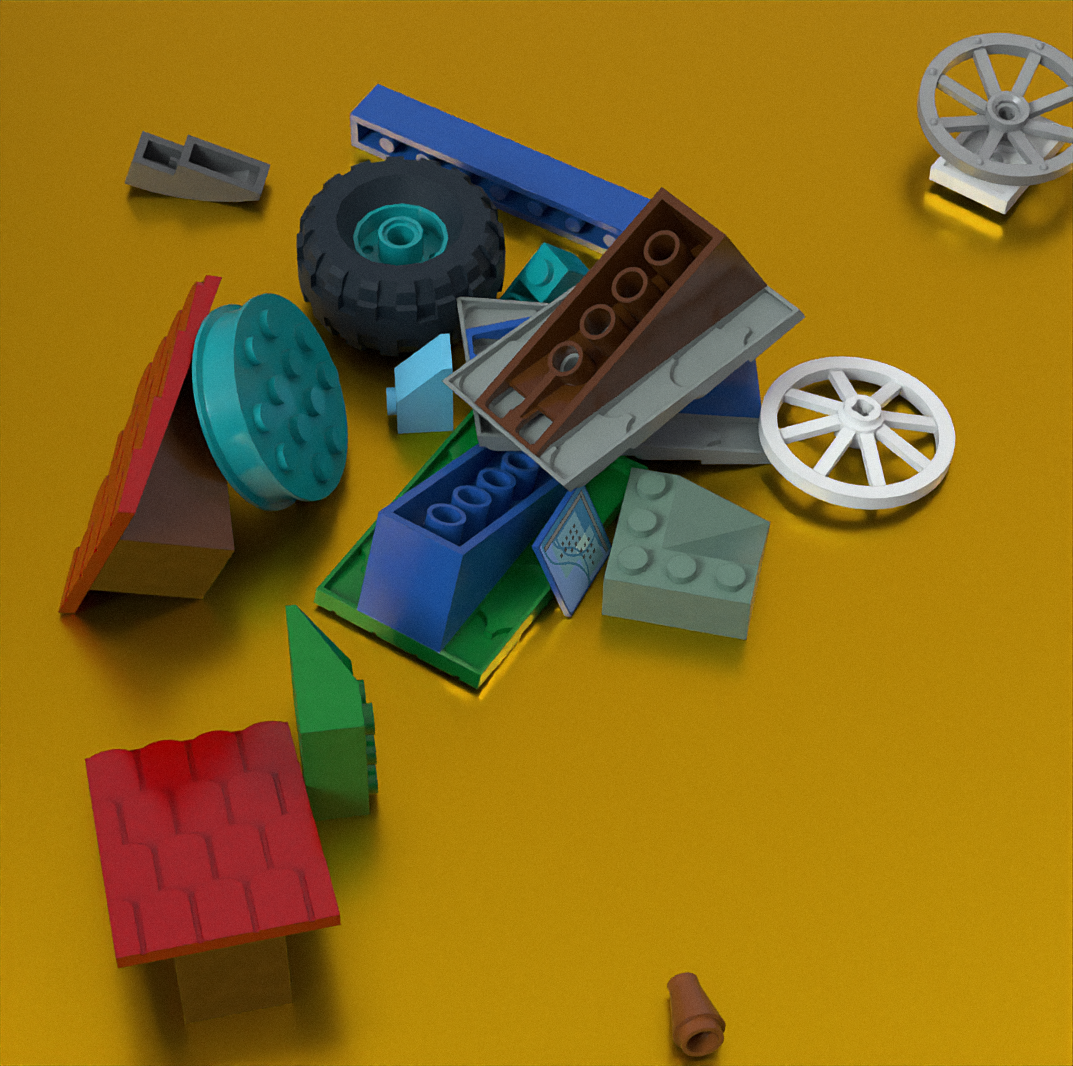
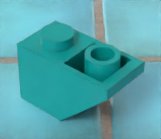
(546, 276)

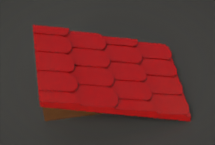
(165, 504)
(211, 863)

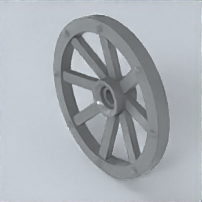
(1004, 115)

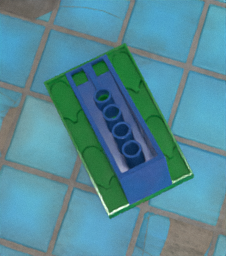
(454, 557)

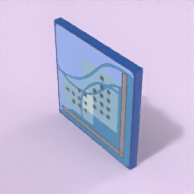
(572, 548)

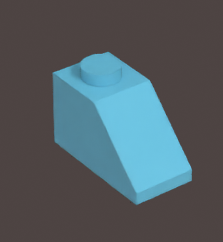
(419, 394)

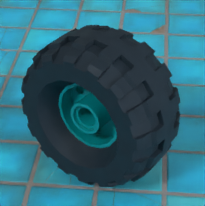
(395, 250)

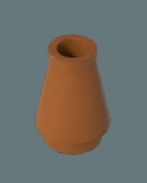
(694, 1019)

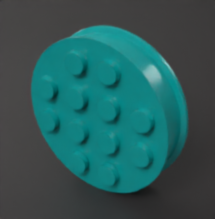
(270, 402)

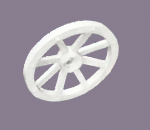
(858, 425)

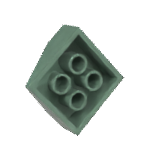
(683, 557)

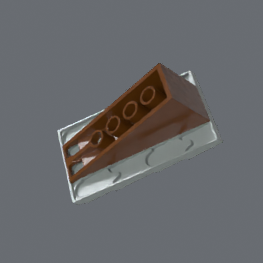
(627, 344)

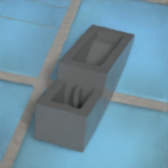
(195, 170)

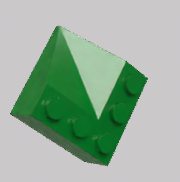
(331, 722)

